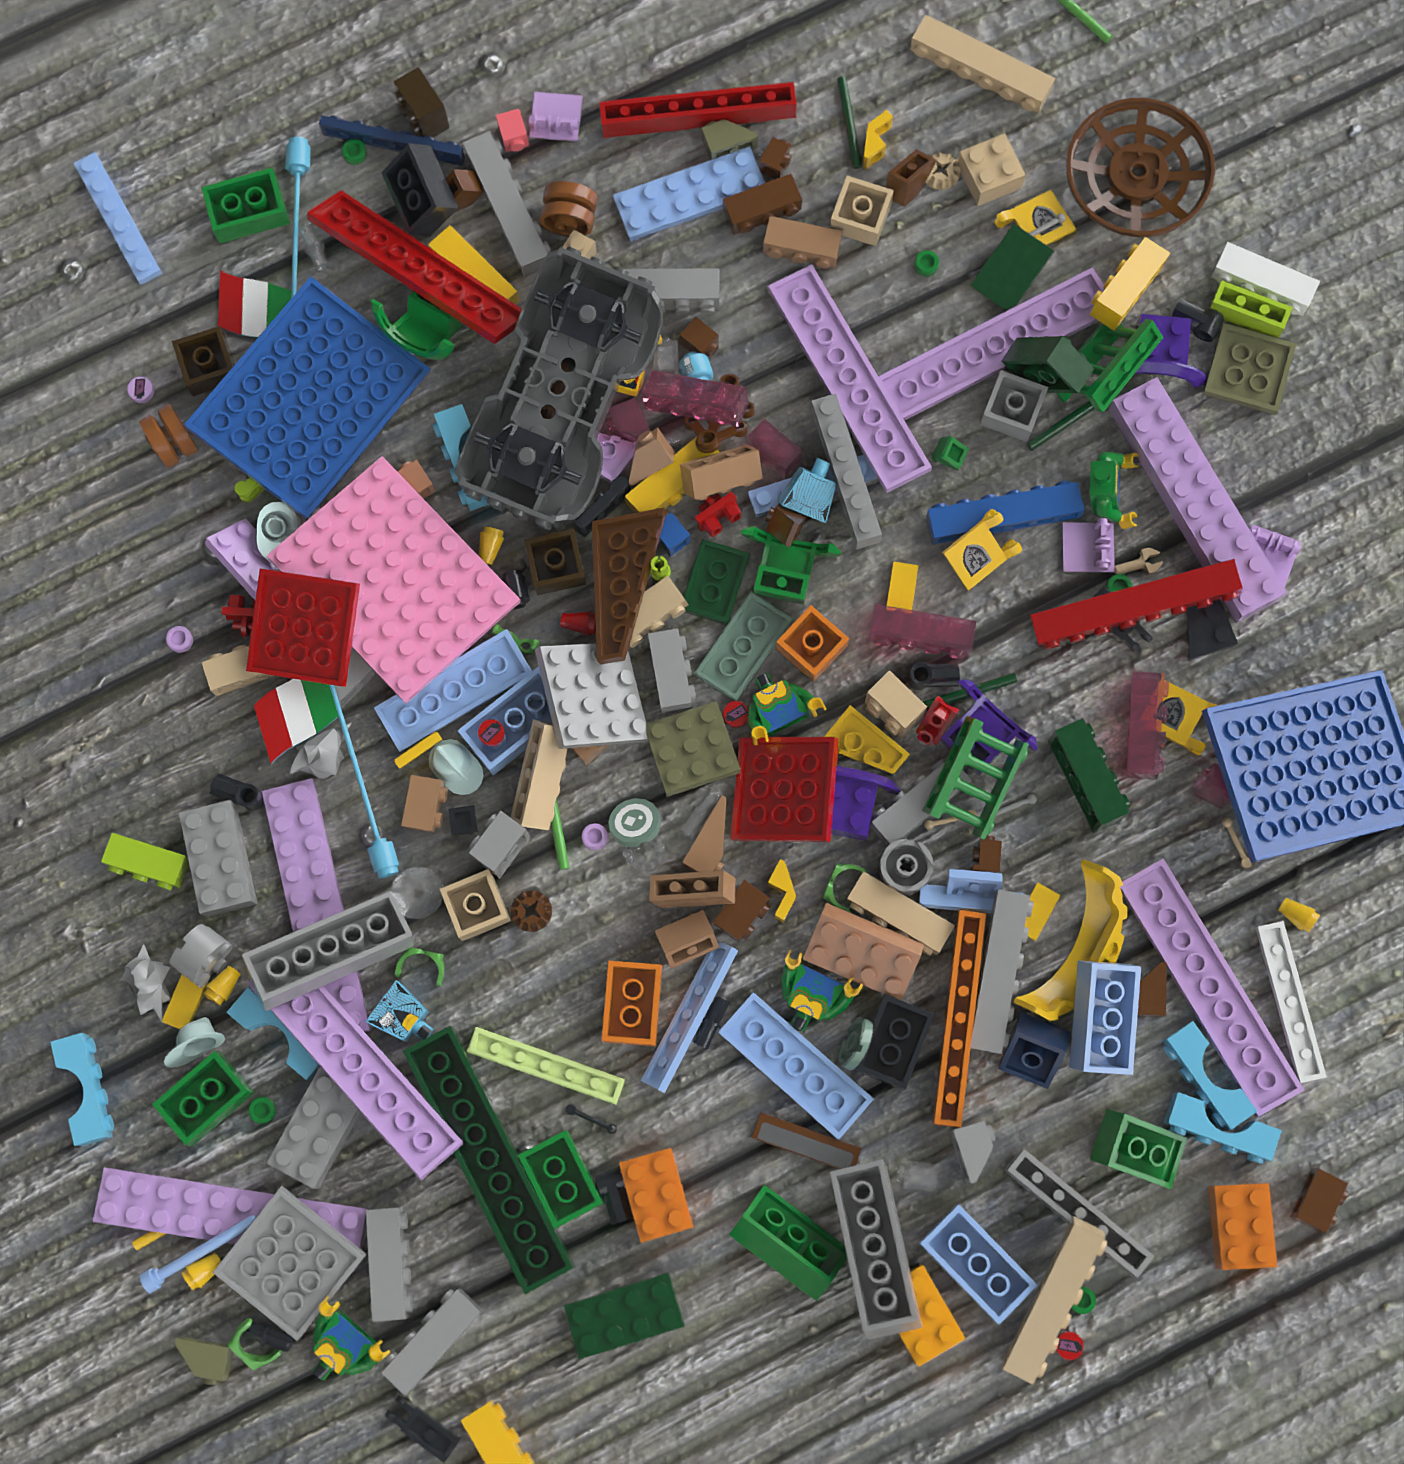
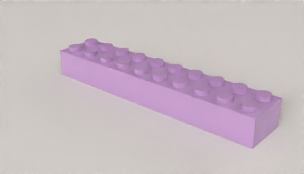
(1195, 494)

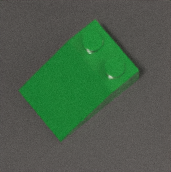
(1138, 1148)

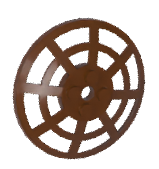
(1141, 156)

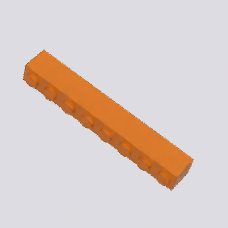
(958, 1019)

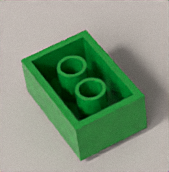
(245, 205)
(203, 1098)
(561, 1179)

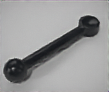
(571, 1110)

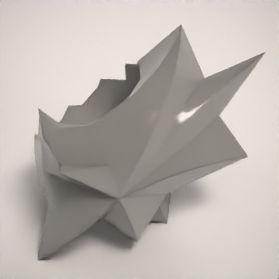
(320, 753)
(147, 980)

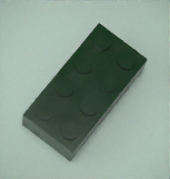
(1088, 775)
(624, 1315)

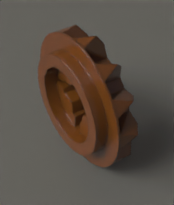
(531, 923)

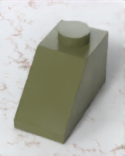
(726, 137)
(206, 1358)

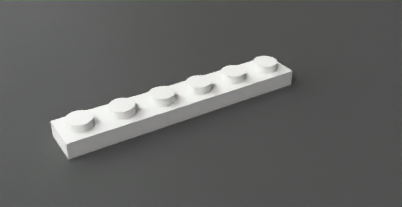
(1290, 1002)

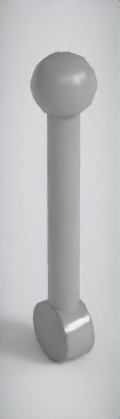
(1060, 218)
(1031, 799)

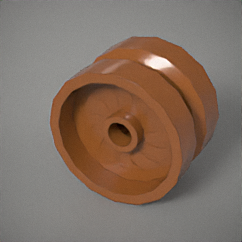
(568, 208)
(166, 437)

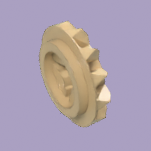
(940, 181)

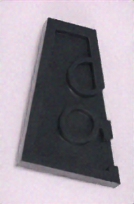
(1208, 630)

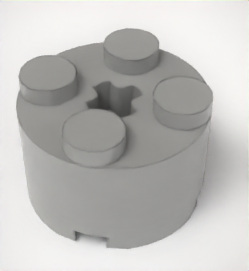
(910, 853)
(201, 955)

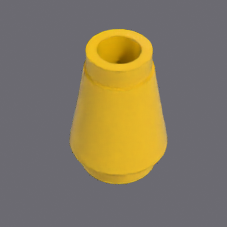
(489, 544)
(1300, 915)
(221, 986)
(201, 1271)

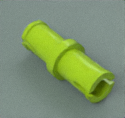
(659, 569)

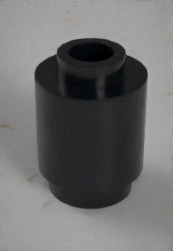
(518, 584)

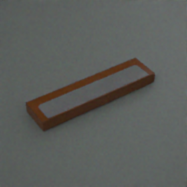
(805, 1142)

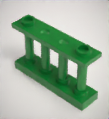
(1123, 365)
(960, 756)

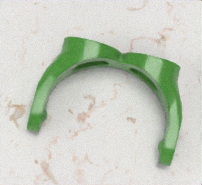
(534, 644)
(828, 894)
(438, 958)
(251, 1360)

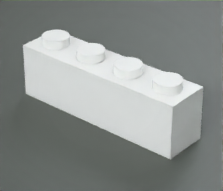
(1265, 278)

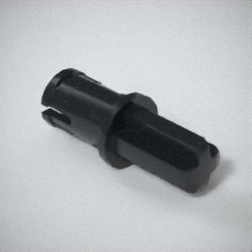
(711, 1022)
(268, 1336)

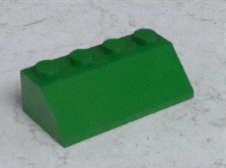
(790, 1243)

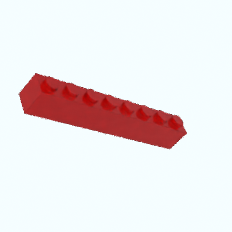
(697, 109)
(1136, 604)

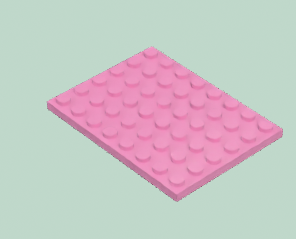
(419, 581)

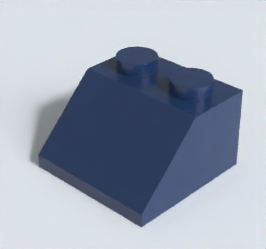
(1035, 1050)

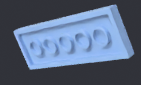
(686, 193)
(455, 691)
(796, 1066)

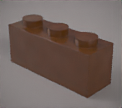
(757, 204)

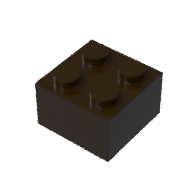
(420, 104)
(203, 359)
(555, 562)

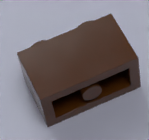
(738, 918)
(1320, 1200)

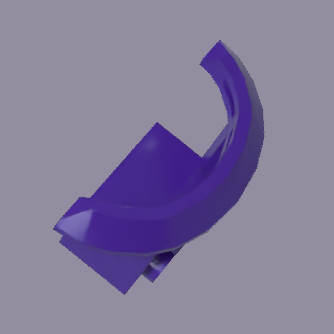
(1172, 352)
(994, 724)
(855, 801)

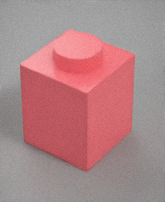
(512, 130)

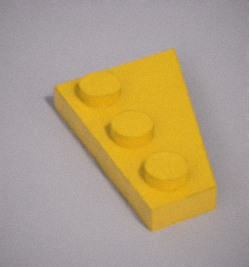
(866, 742)

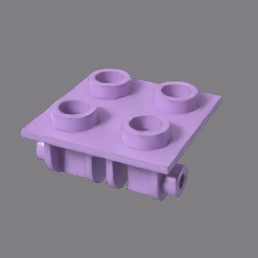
(555, 116)
(1088, 546)
(1278, 550)

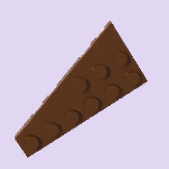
(621, 572)

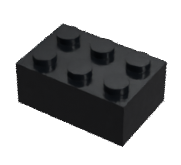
(419, 190)
(895, 1042)

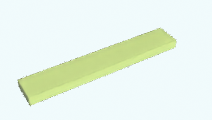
(546, 1065)

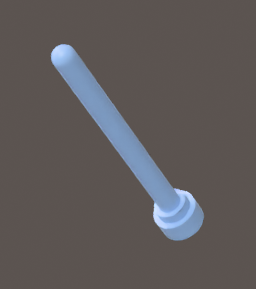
(153, 1279)

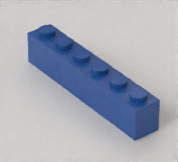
(1018, 510)

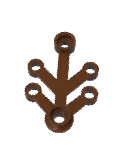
(710, 439)

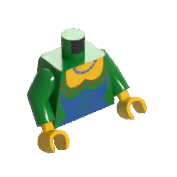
(1106, 487)
(779, 707)
(813, 993)
(342, 1344)

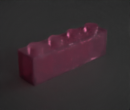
(695, 398)
(922, 630)
(1145, 725)

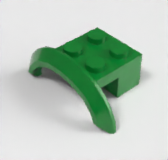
(421, 329)
(786, 569)

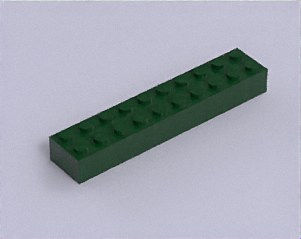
(489, 1160)

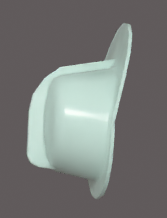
(274, 525)
(456, 767)
(193, 1042)

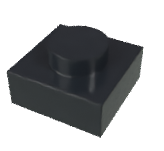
(463, 820)

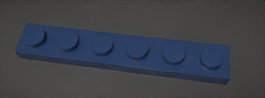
(384, 138)

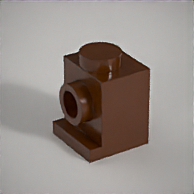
(775, 158)
(987, 855)

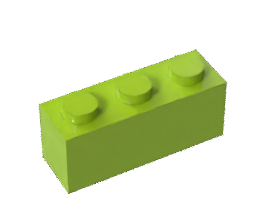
(1250, 310)
(145, 862)

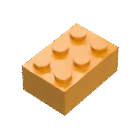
(938, 1328)

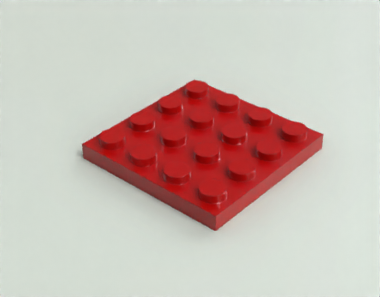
(303, 627)
(785, 789)

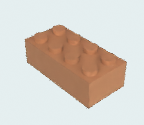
(863, 951)

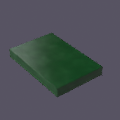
(1012, 268)
(715, 581)

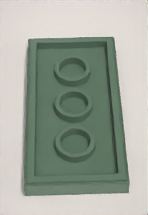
(743, 646)

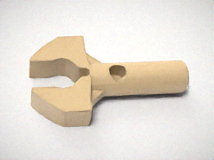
(1140, 563)

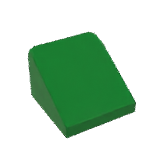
(950, 452)

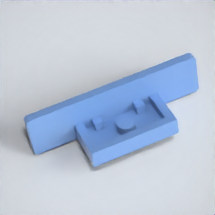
(964, 891)

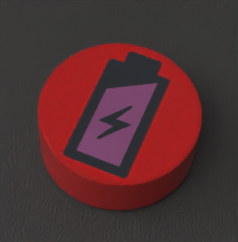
(735, 714)
(491, 732)
(1069, 1345)

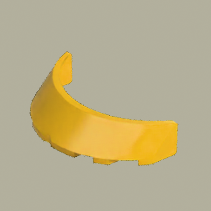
(1097, 942)

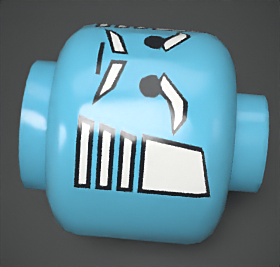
(696, 366)

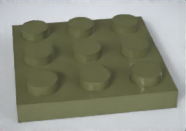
(1249, 369)
(692, 748)

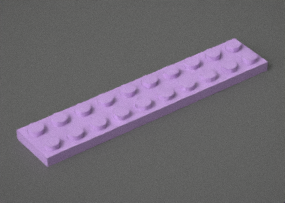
(980, 350)
(849, 374)
(310, 874)
(1210, 987)
(368, 1080)
(198, 1207)

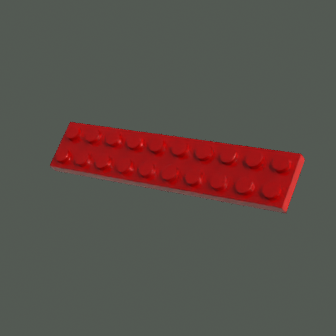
(416, 266)

